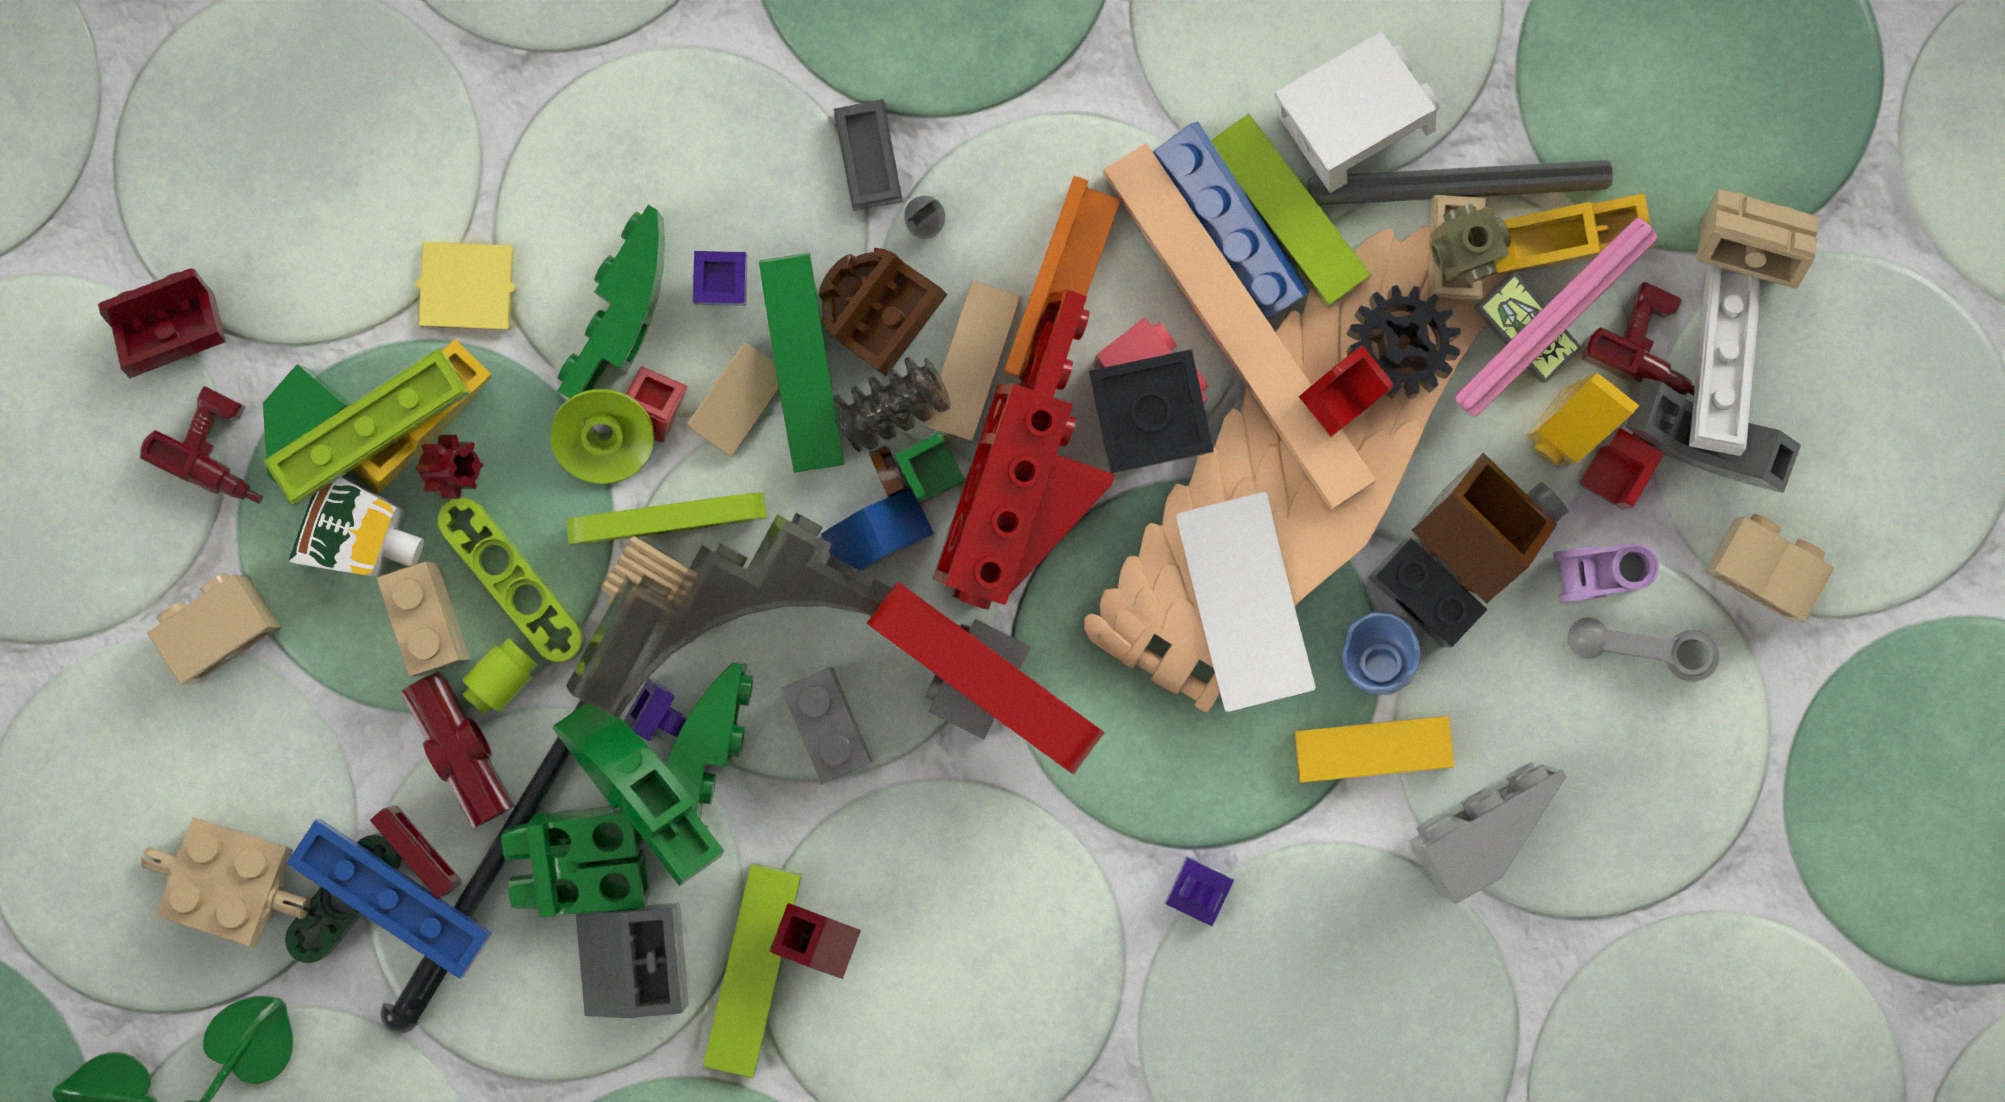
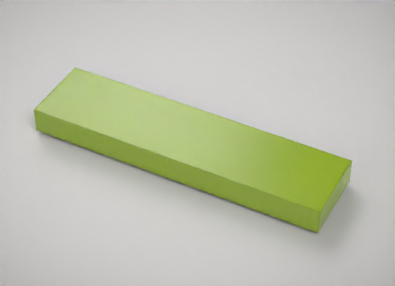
(1290, 212)
(366, 427)
(750, 972)

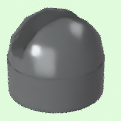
(931, 224)
(1548, 501)

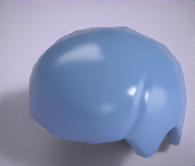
(1381, 653)

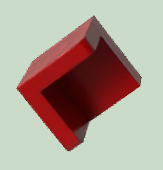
(1346, 390)
(1621, 468)

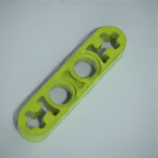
(666, 518)
(507, 583)

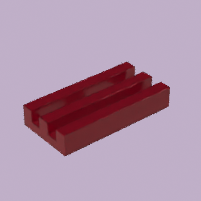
(416, 851)

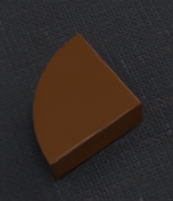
(887, 470)

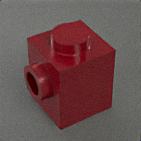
(815, 941)

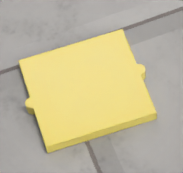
(466, 285)

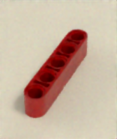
(985, 678)

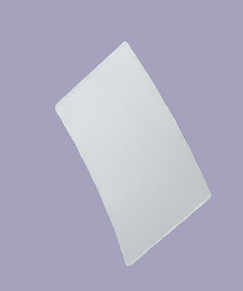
(1245, 601)

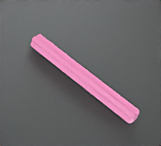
(1556, 317)

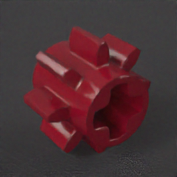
(449, 466)

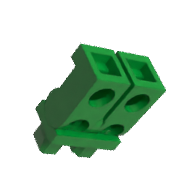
(578, 862)

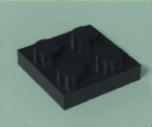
(1151, 411)

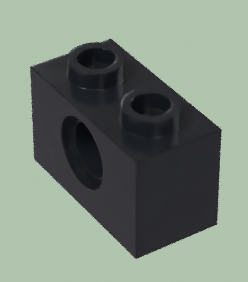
(1427, 593)

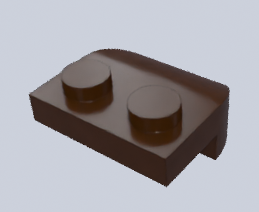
(877, 305)

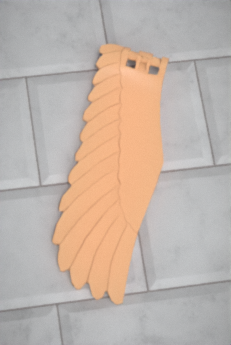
(1252, 458)

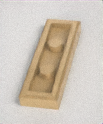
(974, 358)

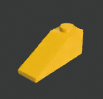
(1580, 420)

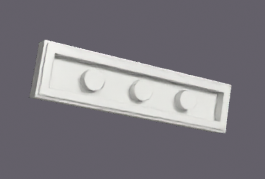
(1725, 361)

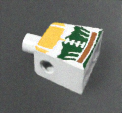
(353, 531)

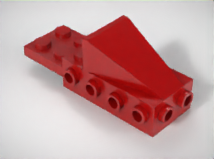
(1017, 488)

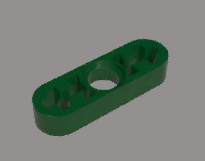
(330, 936)

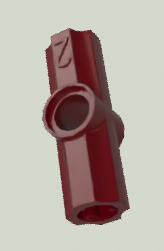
(457, 749)

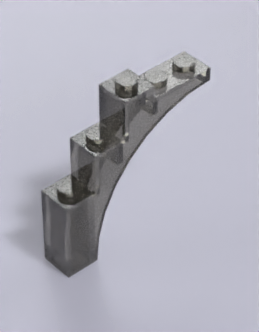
(648, 626)

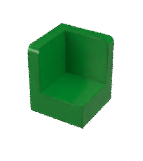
(929, 467)

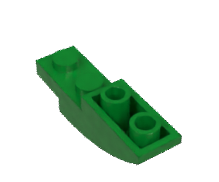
(632, 289)
(711, 734)
(643, 789)

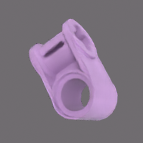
(1596, 572)

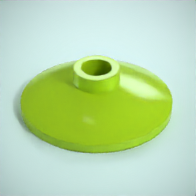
(597, 455)

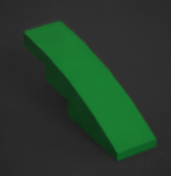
(801, 362)

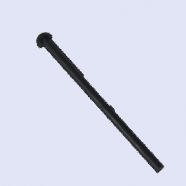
(427, 977)

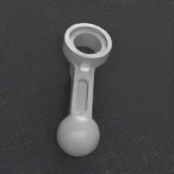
(1591, 638)

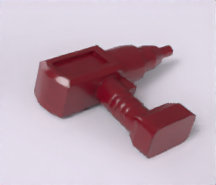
(1630, 355)
(192, 457)

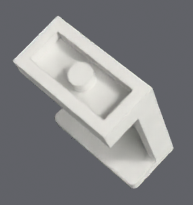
(1355, 107)

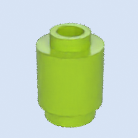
(499, 677)

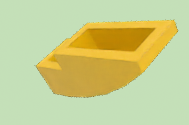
(1569, 232)
(394, 459)

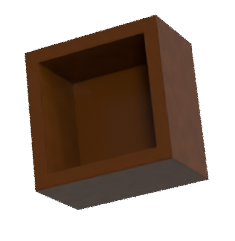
(1484, 528)

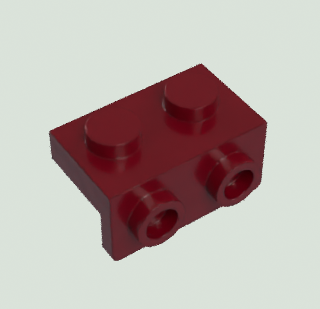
(163, 322)

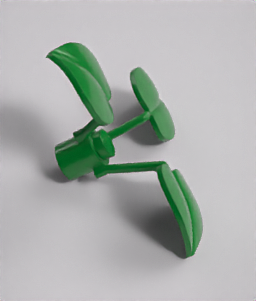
(246, 1036)

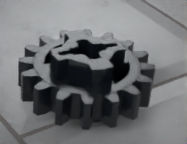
(1420, 353)

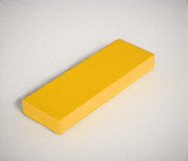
(1373, 749)

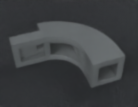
(1666, 424)

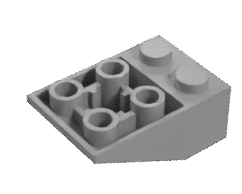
(1484, 838)

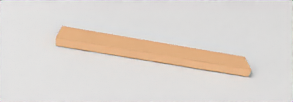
(1236, 324)

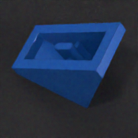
(878, 530)

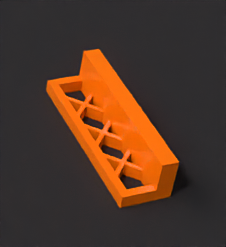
(1067, 262)

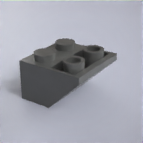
(632, 962)

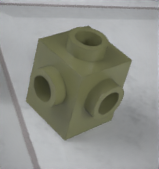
(1455, 253)

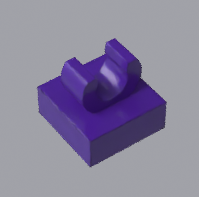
(720, 278)
(653, 711)
(1199, 891)

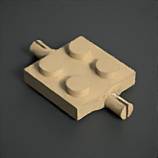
(224, 882)

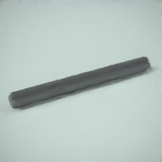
(1466, 182)

